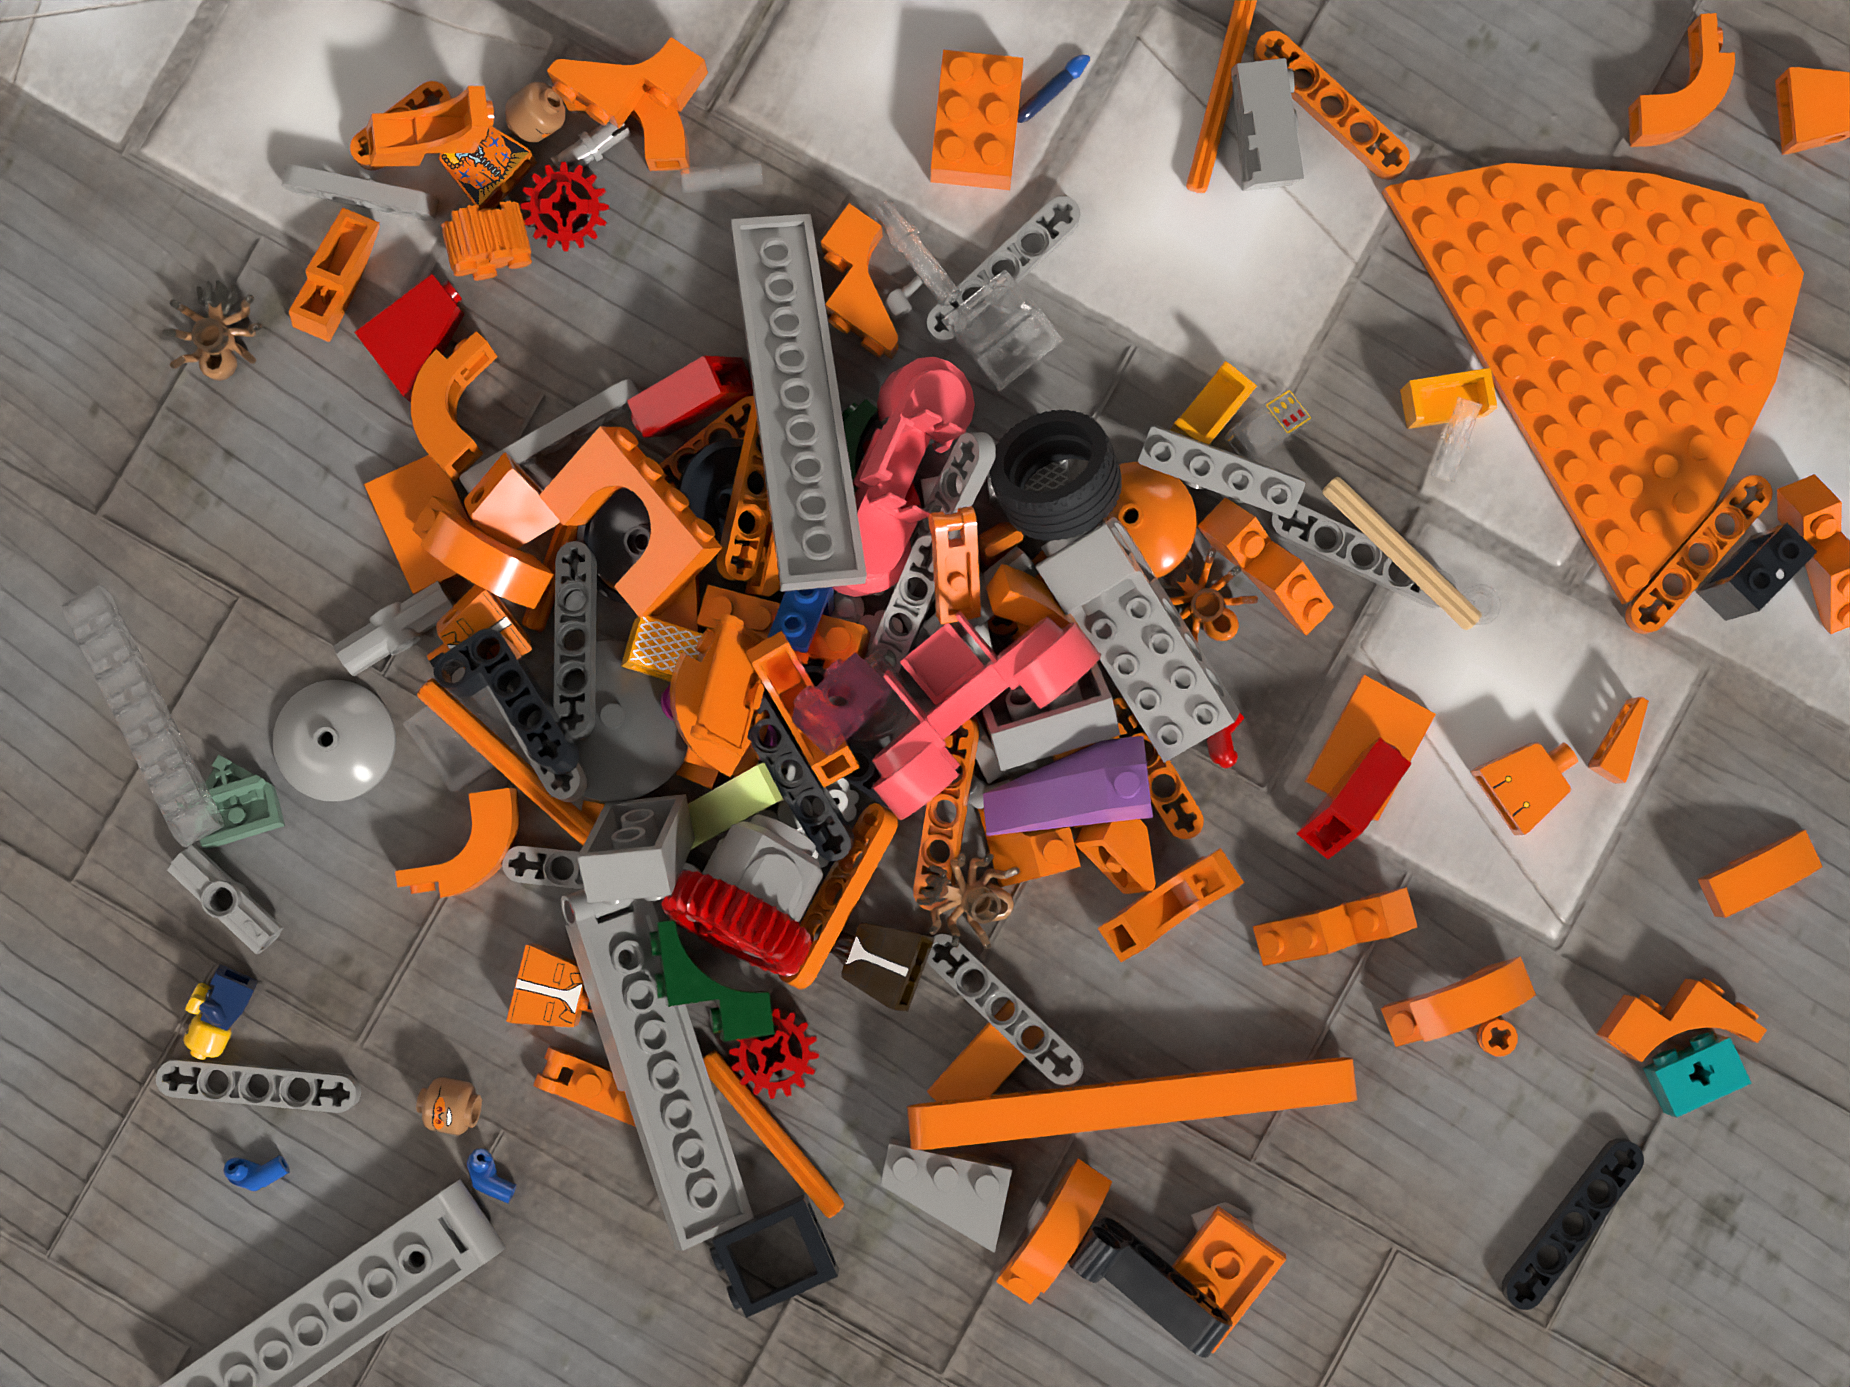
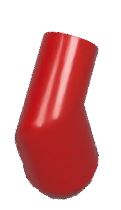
(1221, 745)

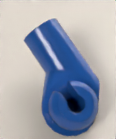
(252, 1175)
(485, 1176)

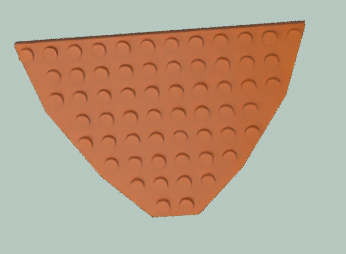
(1620, 330)

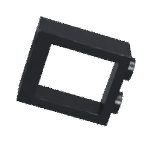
(1749, 575)
(814, 1240)

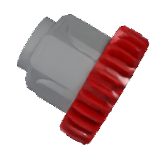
(752, 895)

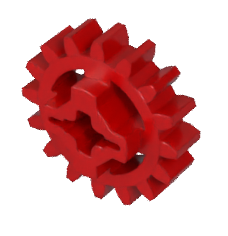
(546, 206)
(792, 1061)

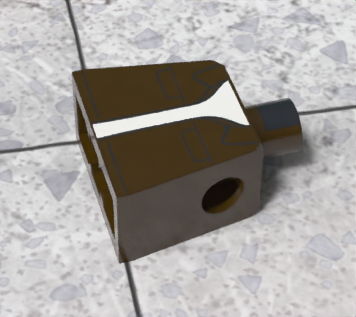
(884, 962)

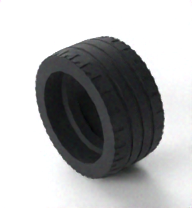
(1071, 507)

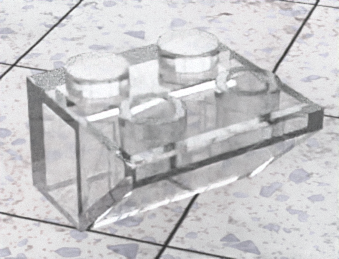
(1002, 330)

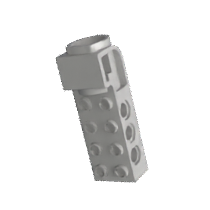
(1139, 636)

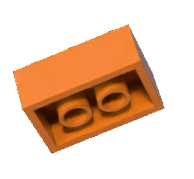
(976, 119)

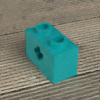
(1719, 1074)

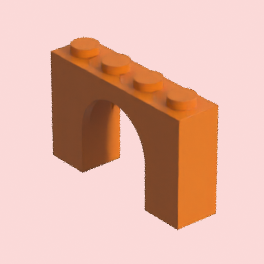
(678, 539)

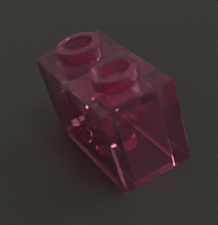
(831, 724)

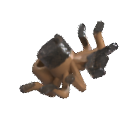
(212, 335)
(979, 899)

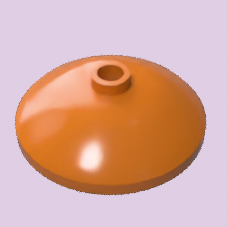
(1165, 515)

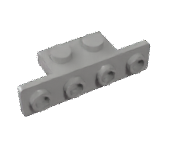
(1221, 471)

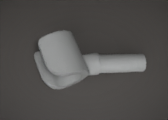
(897, 302)

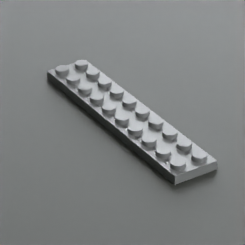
(797, 403)

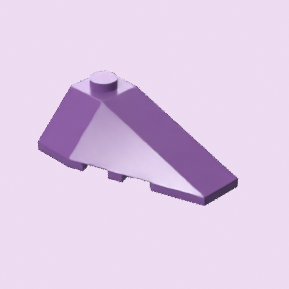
(1083, 788)

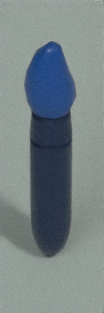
(1050, 90)

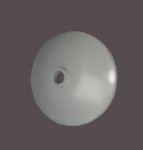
(360, 747)

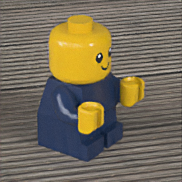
(220, 1009)

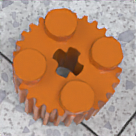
(486, 240)

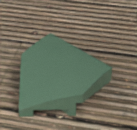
(244, 801)

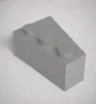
(1266, 124)
(951, 1187)

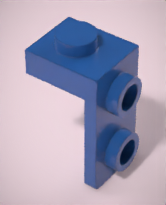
(801, 614)

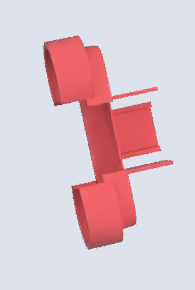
(922, 403)
(959, 684)

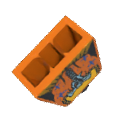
(491, 170)

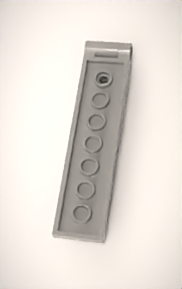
(658, 1068)
(354, 1299)

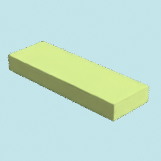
(732, 803)

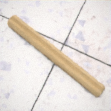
(1402, 553)

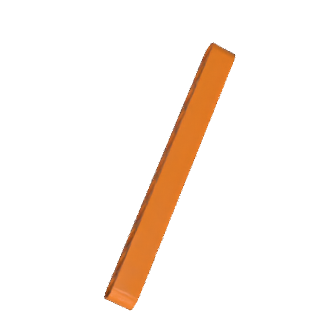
(1131, 1103)

